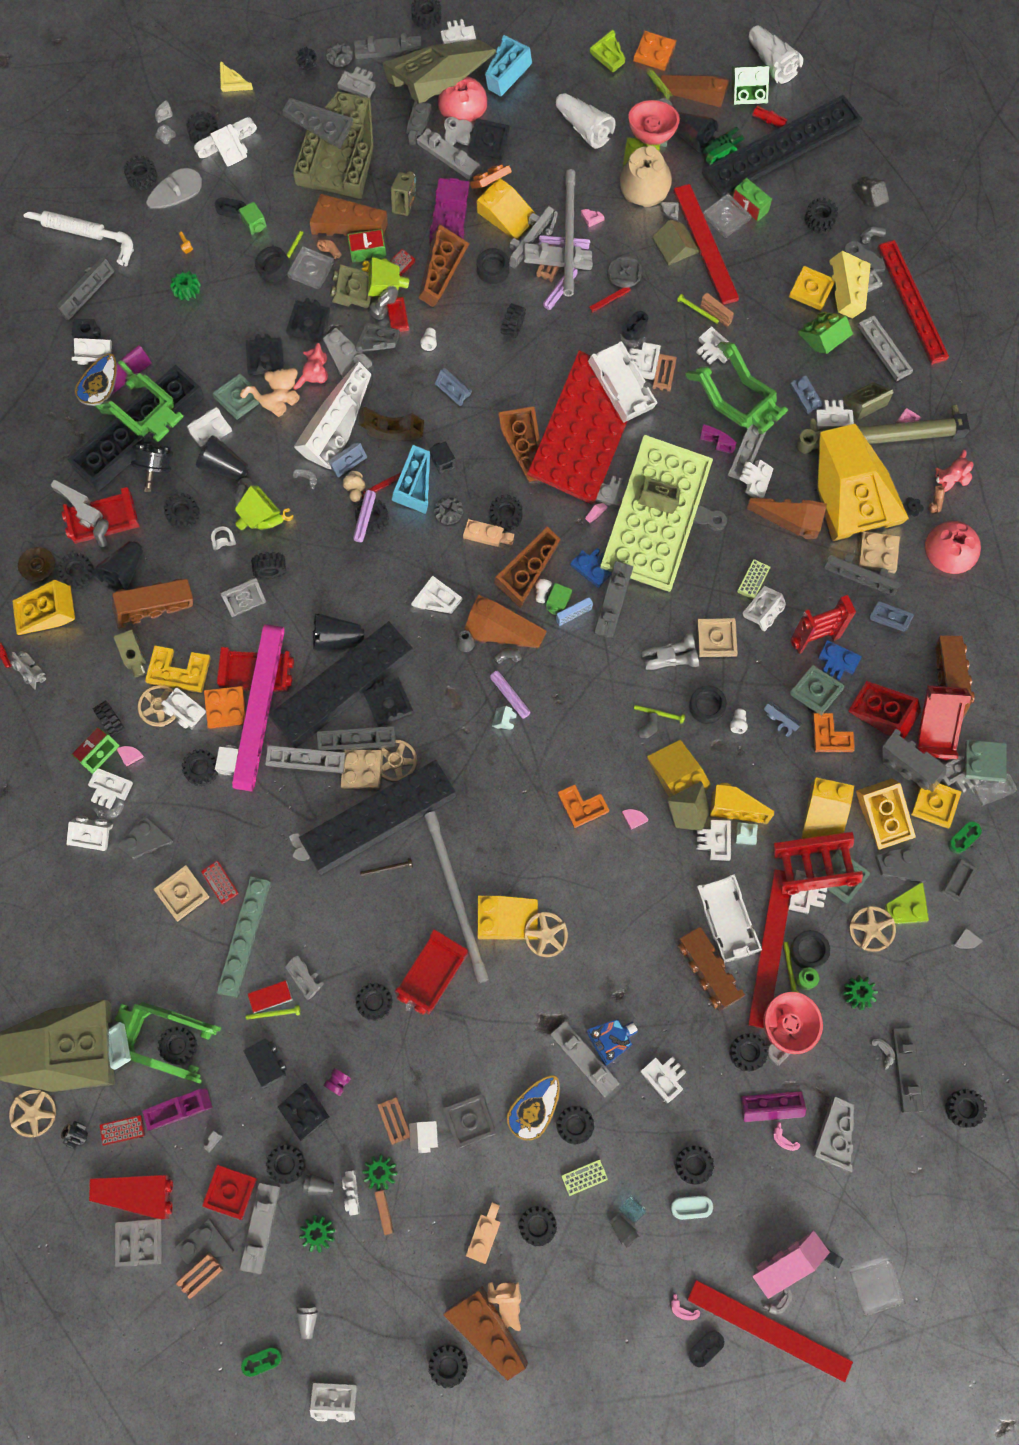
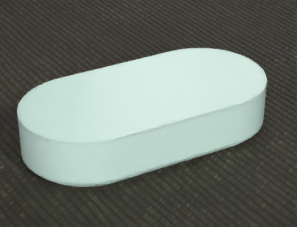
(691, 1207)

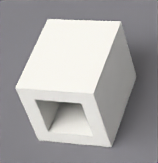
(226, 760)
(423, 1136)

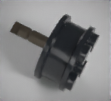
(151, 459)

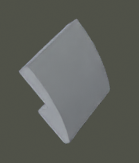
(138, 1242)

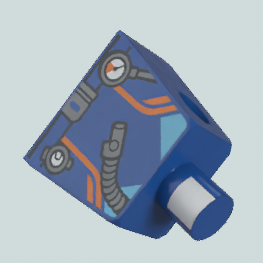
(611, 1039)

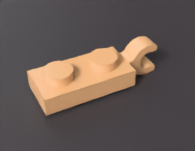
(487, 534)
(484, 1235)

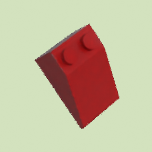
(886, 709)

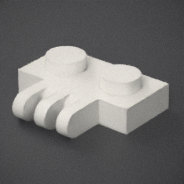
(457, 33)
(710, 342)
(646, 359)
(833, 416)
(756, 478)
(109, 787)
(717, 840)
(801, 901)
(664, 1078)
(351, 1202)

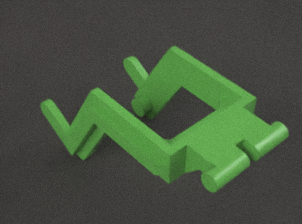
(761, 414)
(157, 419)
(134, 1021)

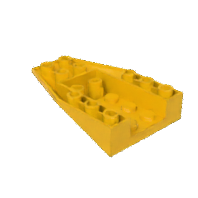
(855, 485)

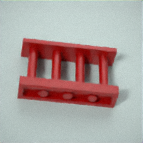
(827, 623)
(823, 845)

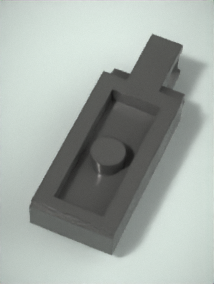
(418, 121)

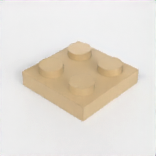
(879, 551)
(717, 637)
(362, 769)
(181, 893)

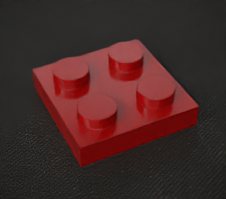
(229, 1192)

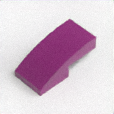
(724, 442)

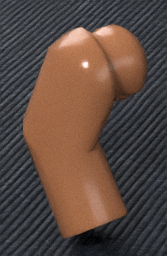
(329, 246)
(936, 506)

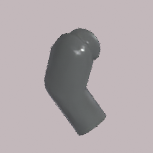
(871, 231)
(99, 532)
(506, 653)
(651, 728)

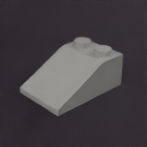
(243, 596)

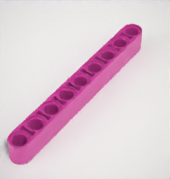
(258, 708)

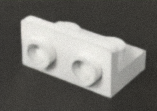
(229, 145)
(90, 349)
(209, 424)
(765, 607)
(183, 708)
(89, 833)
(333, 1402)

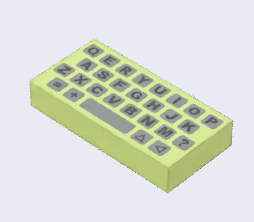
(753, 579)
(584, 1177)

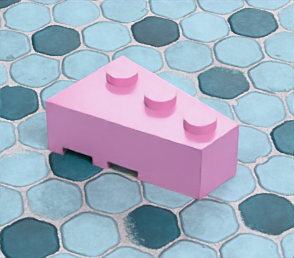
(791, 1265)

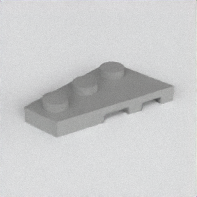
(344, 352)
(836, 1135)

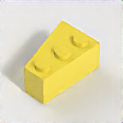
(851, 283)

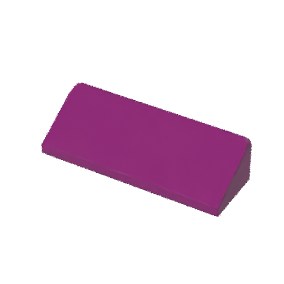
(136, 361)
(773, 1106)

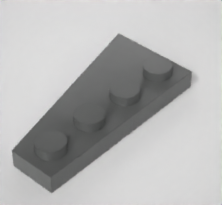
(321, 122)

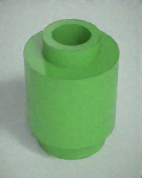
(803, 983)

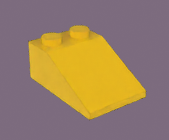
(505, 209)
(44, 608)
(677, 768)
(735, 804)
(827, 808)
(886, 813)
(506, 917)

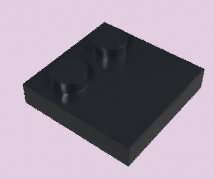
(489, 139)

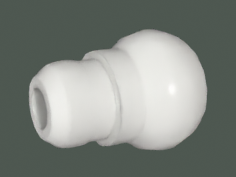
(428, 341)
(543, 588)
(739, 723)

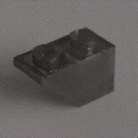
(871, 191)

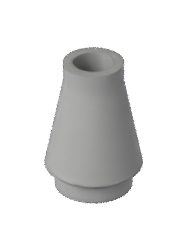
(307, 1318)

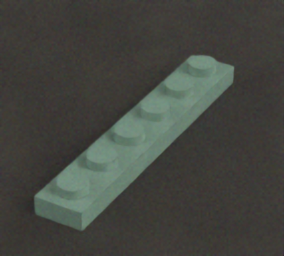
(243, 937)

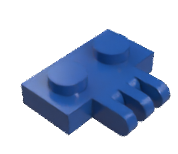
(590, 567)
(838, 659)

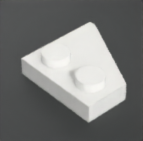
(437, 597)

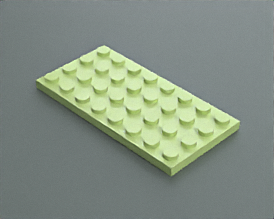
(649, 537)

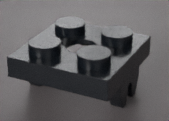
(306, 310)
(260, 346)
(388, 689)
(315, 1113)

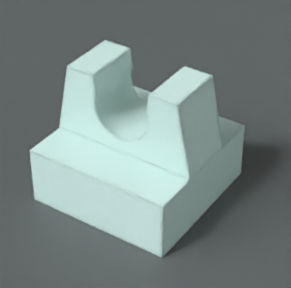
(502, 717)
(746, 833)

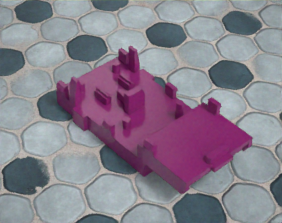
(450, 206)

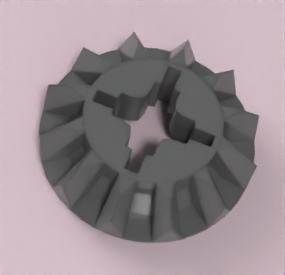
(343, 59)
(450, 517)

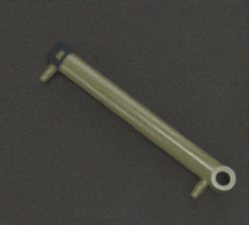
(956, 427)

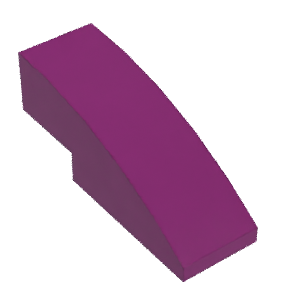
(177, 1109)

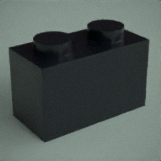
(265, 1062)

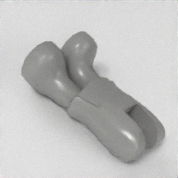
(667, 656)

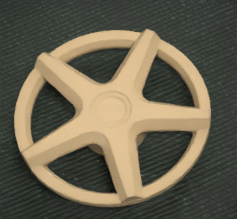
(156, 706)
(396, 760)
(872, 929)
(546, 934)
(32, 1113)

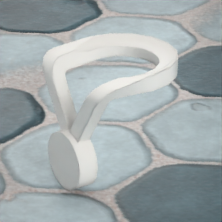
(217, 544)

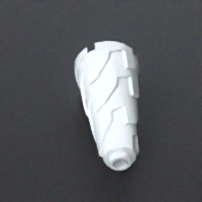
(776, 54)
(586, 119)

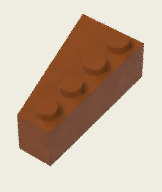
(345, 217)
(953, 665)
(710, 969)
(487, 1333)

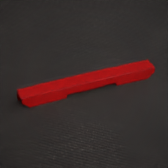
(618, 294)
(385, 483)

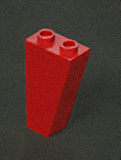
(135, 1194)

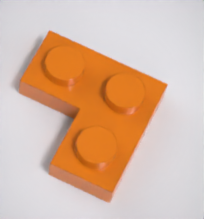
(826, 739)
(579, 810)

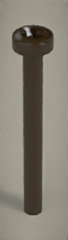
(385, 868)

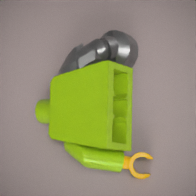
(383, 281)
(256, 507)

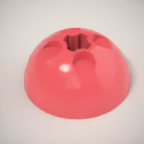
(464, 100)
(653, 121)
(953, 547)
(802, 1021)

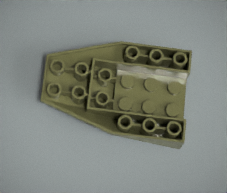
(436, 67)
(335, 169)
(59, 1049)

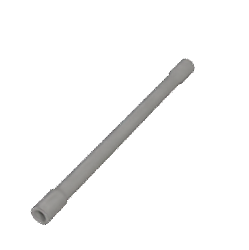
(568, 282)
(477, 963)

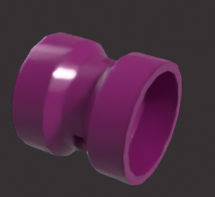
(337, 1082)

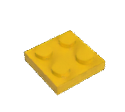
(812, 288)
(937, 806)

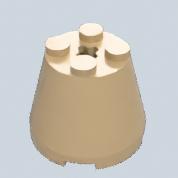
(645, 177)

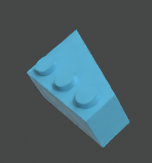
(508, 65)
(414, 481)

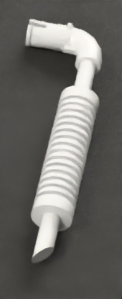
(86, 229)

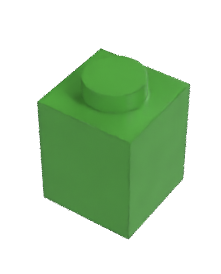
(252, 218)
(558, 599)

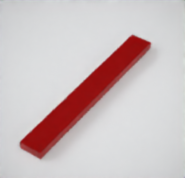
(706, 244)
(913, 302)
(771, 950)
(770, 1331)

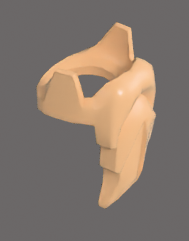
(508, 1298)

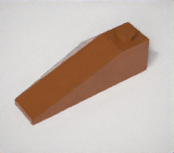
(700, 88)
(799, 518)
(498, 624)

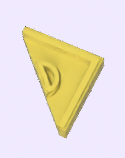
(232, 80)

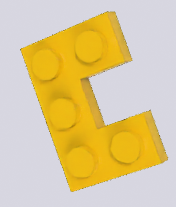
(162, 674)

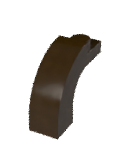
(391, 429)

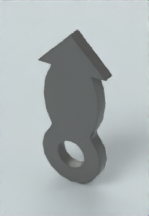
(866, 255)
(705, 516)

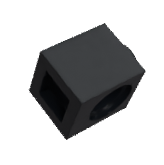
(81, 326)
(442, 457)

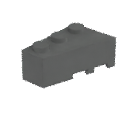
(912, 763)

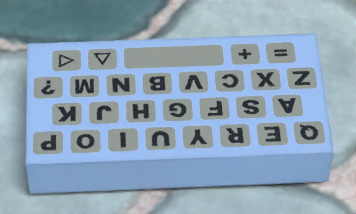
(574, 611)

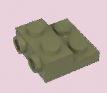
(350, 287)

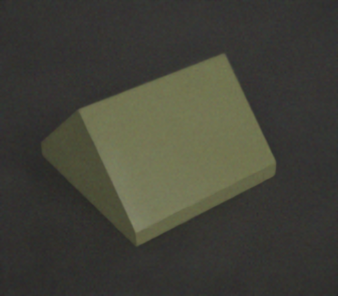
(674, 242)
(868, 399)
(659, 495)
(689, 808)

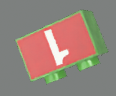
(752, 199)
(367, 245)
(95, 750)

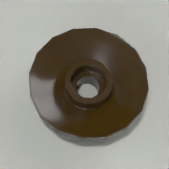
(32, 558)

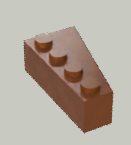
(442, 261)
(525, 569)
(150, 601)

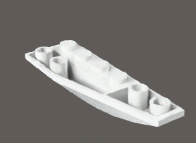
(335, 418)

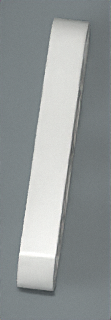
(207, 146)

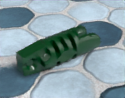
(721, 140)

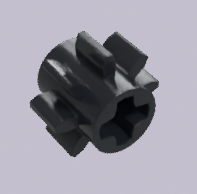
(306, 58)
(74, 1134)

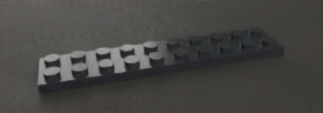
(782, 145)

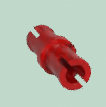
(769, 116)

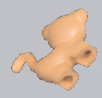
(281, 383)

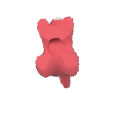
(313, 369)
(957, 472)

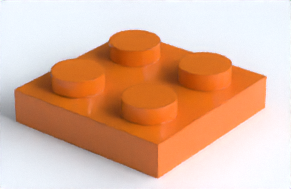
(654, 50)
(494, 173)
(225, 707)

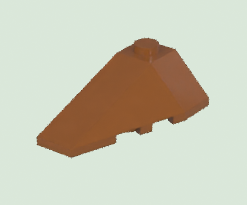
(522, 435)

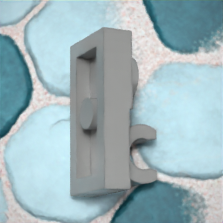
(302, 978)

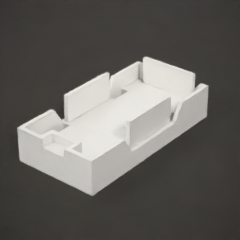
(622, 382)
(728, 919)

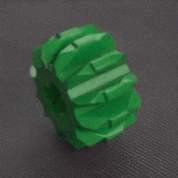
(185, 285)
(855, 985)
(384, 1178)
(320, 1240)

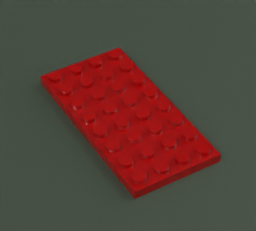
(579, 436)

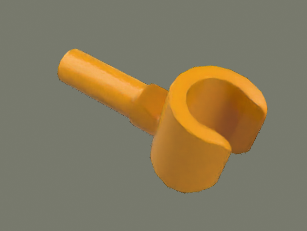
(186, 246)

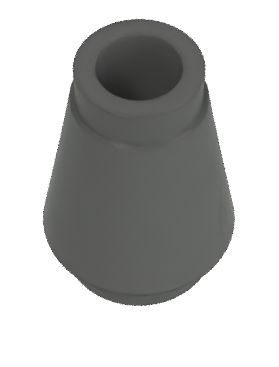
(465, 641)
(317, 1186)
(625, 1232)

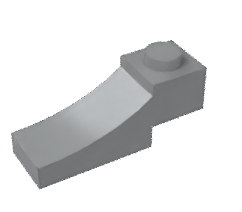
(86, 514)

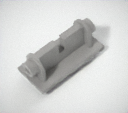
(22, 663)

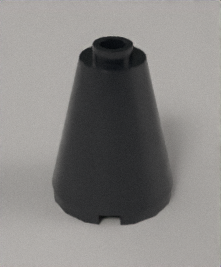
(696, 130)
(221, 460)
(120, 566)
(335, 633)

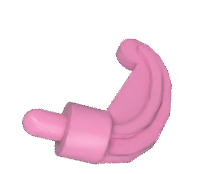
(783, 1142)
(682, 1313)

